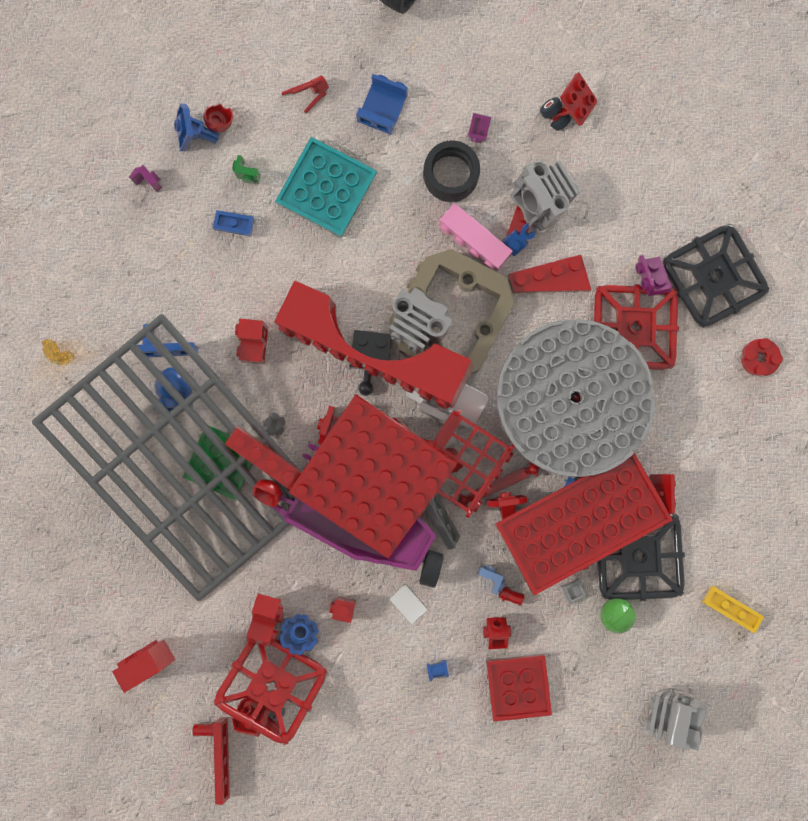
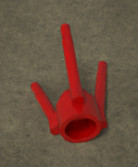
(317, 85)

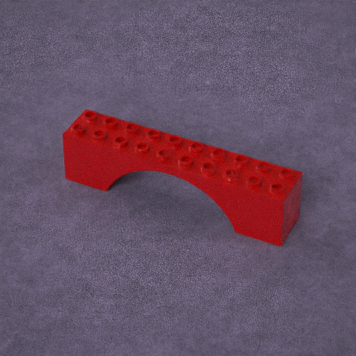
(433, 373)

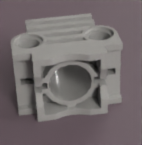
(544, 193)
(416, 323)
(678, 718)

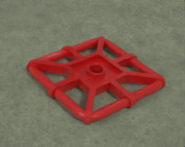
(645, 319)
(274, 700)

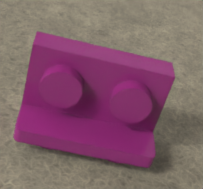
(653, 276)

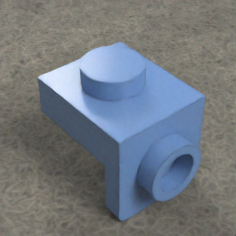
(490, 573)

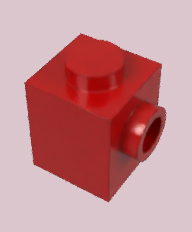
(343, 609)

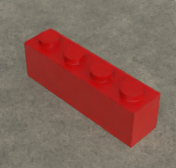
(263, 457)

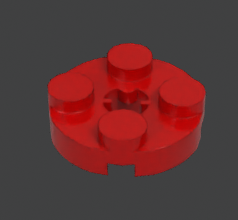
(772, 357)

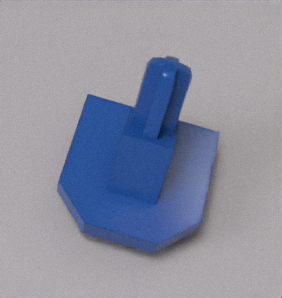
(191, 128)

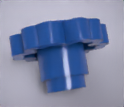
(298, 634)

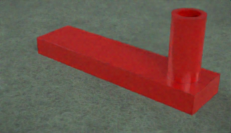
(219, 730)

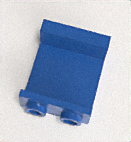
(382, 104)

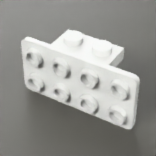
(470, 402)

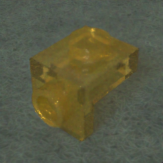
(53, 353)

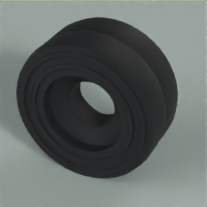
(431, 569)

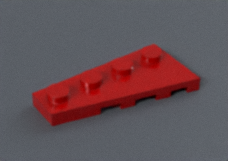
(555, 276)

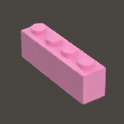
(474, 237)

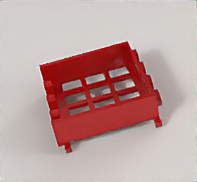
(442, 439)

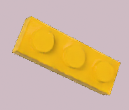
(733, 609)

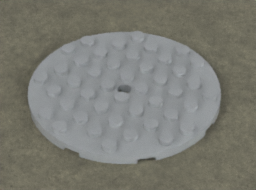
(567, 435)

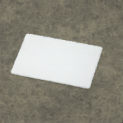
(408, 604)

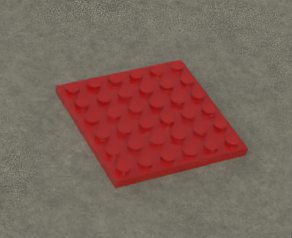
(372, 476)

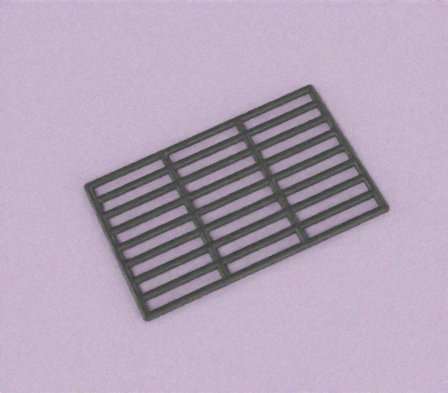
(154, 430)

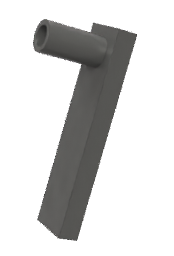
(443, 522)

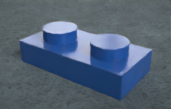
(233, 223)

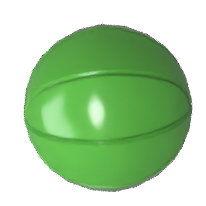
(617, 615)

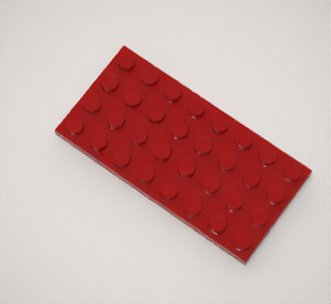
(582, 524)

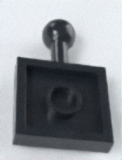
(375, 346)

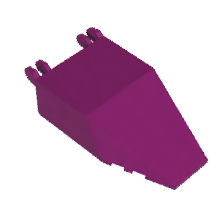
(407, 554)

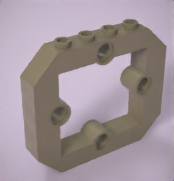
(483, 279)

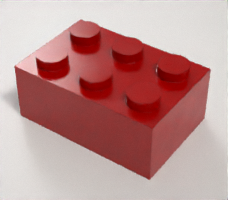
(143, 664)

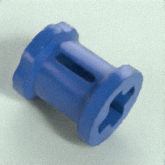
(437, 670)

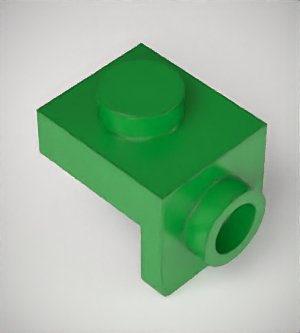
(247, 174)

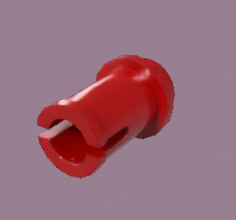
(511, 596)

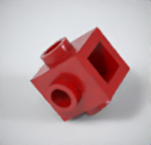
(497, 633)

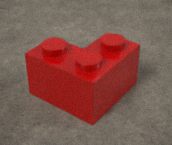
(253, 340)
(265, 616)

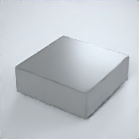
(574, 591)

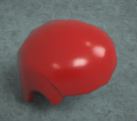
(218, 118)
(267, 492)

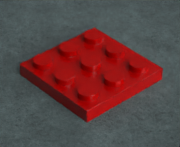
(518, 687)

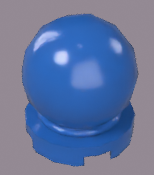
(179, 384)

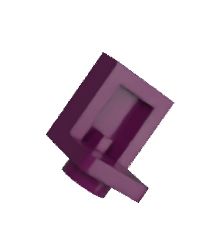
(479, 127)
(142, 173)

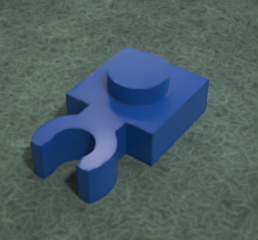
(517, 241)

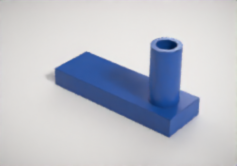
(174, 348)

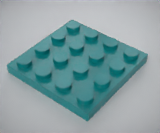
(326, 187)

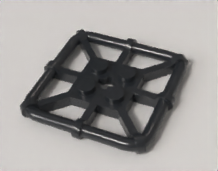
(711, 286)
(650, 566)

